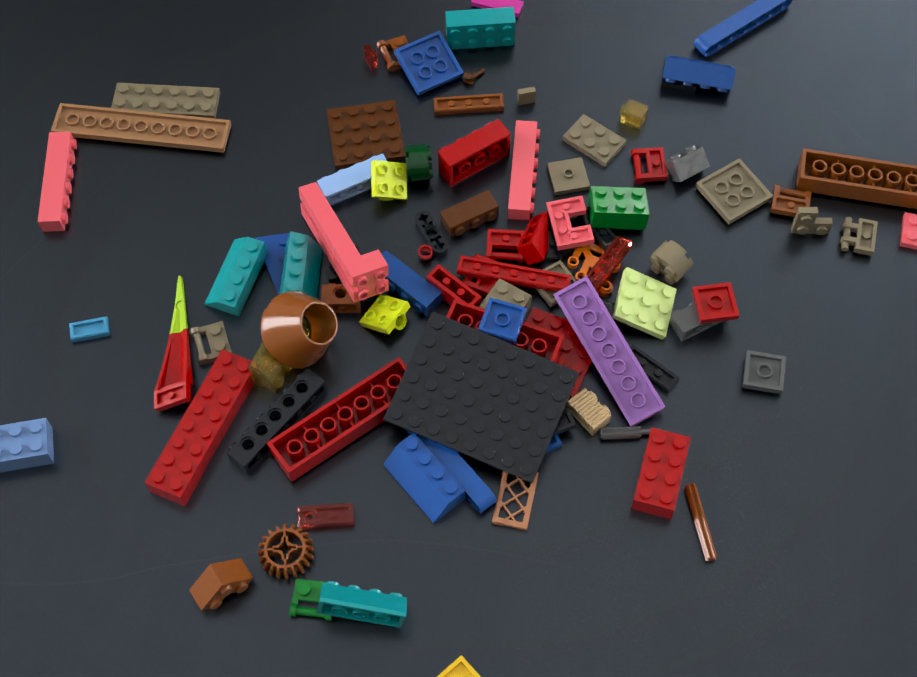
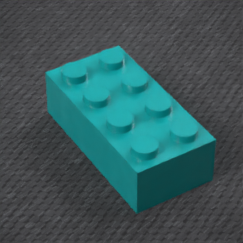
(480, 28)

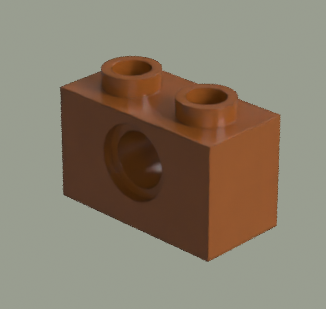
(339, 305)

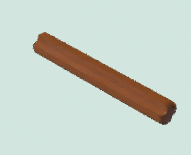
(700, 522)

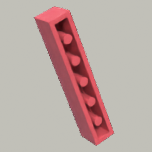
(522, 170)
(56, 182)

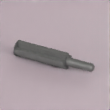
(623, 432)

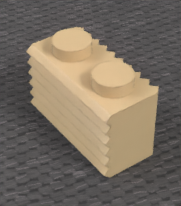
(589, 411)

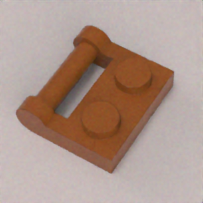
(394, 43)
(789, 205)

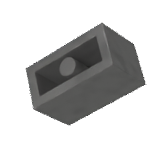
(687, 163)

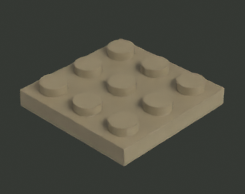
(734, 191)

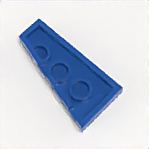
(275, 257)

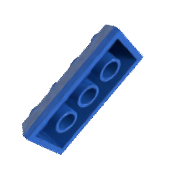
(698, 72)
(424, 478)

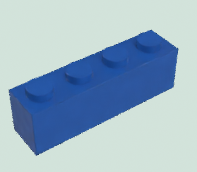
(411, 286)

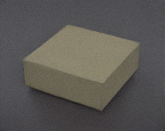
(526, 95)

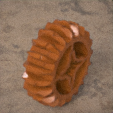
(269, 550)

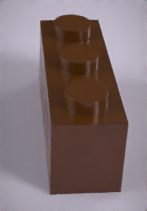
(469, 214)

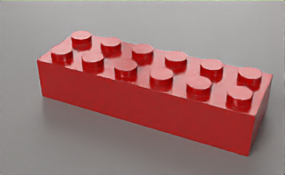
(531, 337)

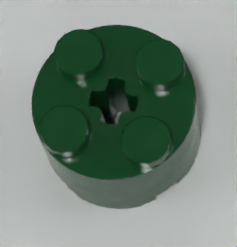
(417, 162)

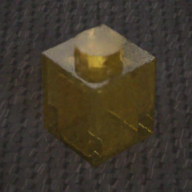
(633, 113)

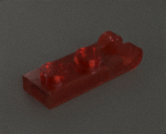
(325, 515)

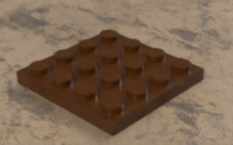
(365, 132)

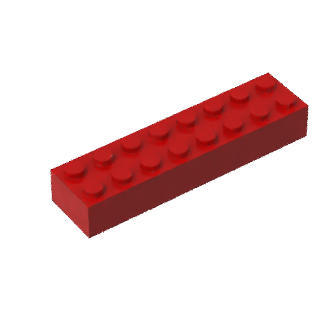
(337, 422)
(201, 429)

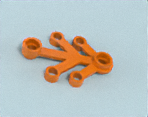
(589, 262)

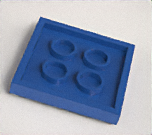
(428, 62)

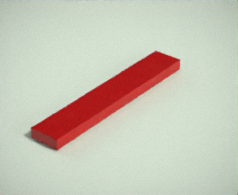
(512, 274)

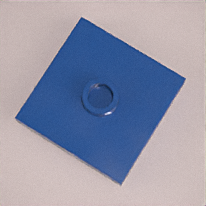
(502, 320)

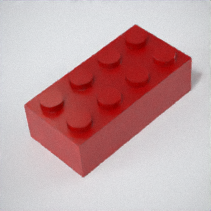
(474, 152)
(661, 473)

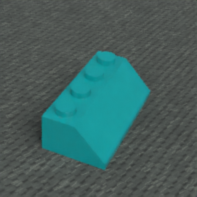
(301, 265)
(237, 275)
(362, 604)

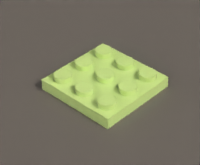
(644, 303)

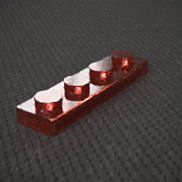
(609, 261)

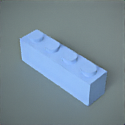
(348, 181)

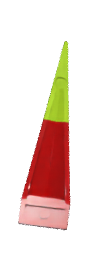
(176, 372)

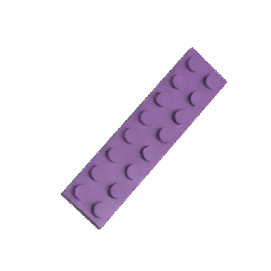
(609, 351)

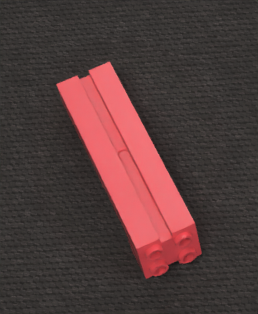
(360, 274)

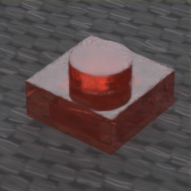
(370, 56)

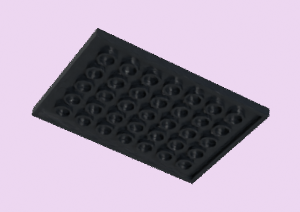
(481, 397)

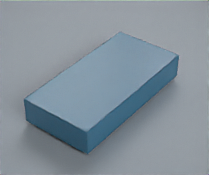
(89, 329)

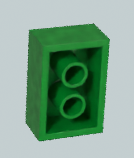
(618, 207)

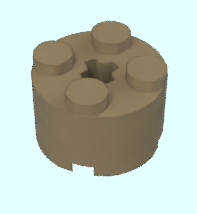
(670, 261)

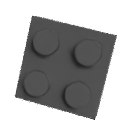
(764, 372)

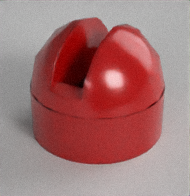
(427, 250)

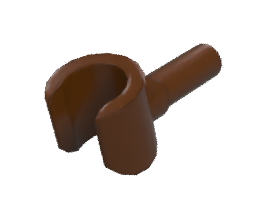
(470, 78)

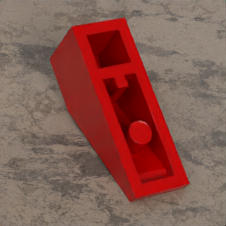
(534, 241)

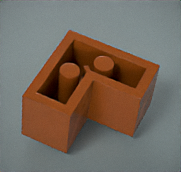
(219, 581)

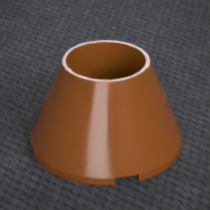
(284, 332)

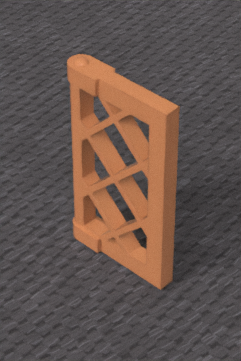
(526, 510)

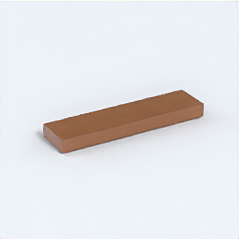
(468, 104)

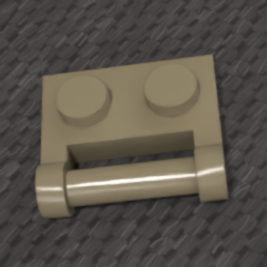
(217, 340)

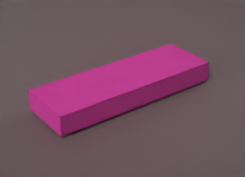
(518, 5)

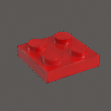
(715, 303)

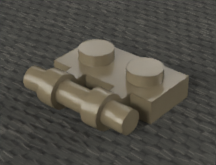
(865, 236)

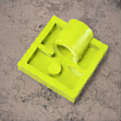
(389, 180)
(386, 314)

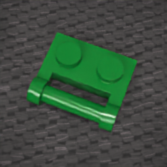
(306, 592)

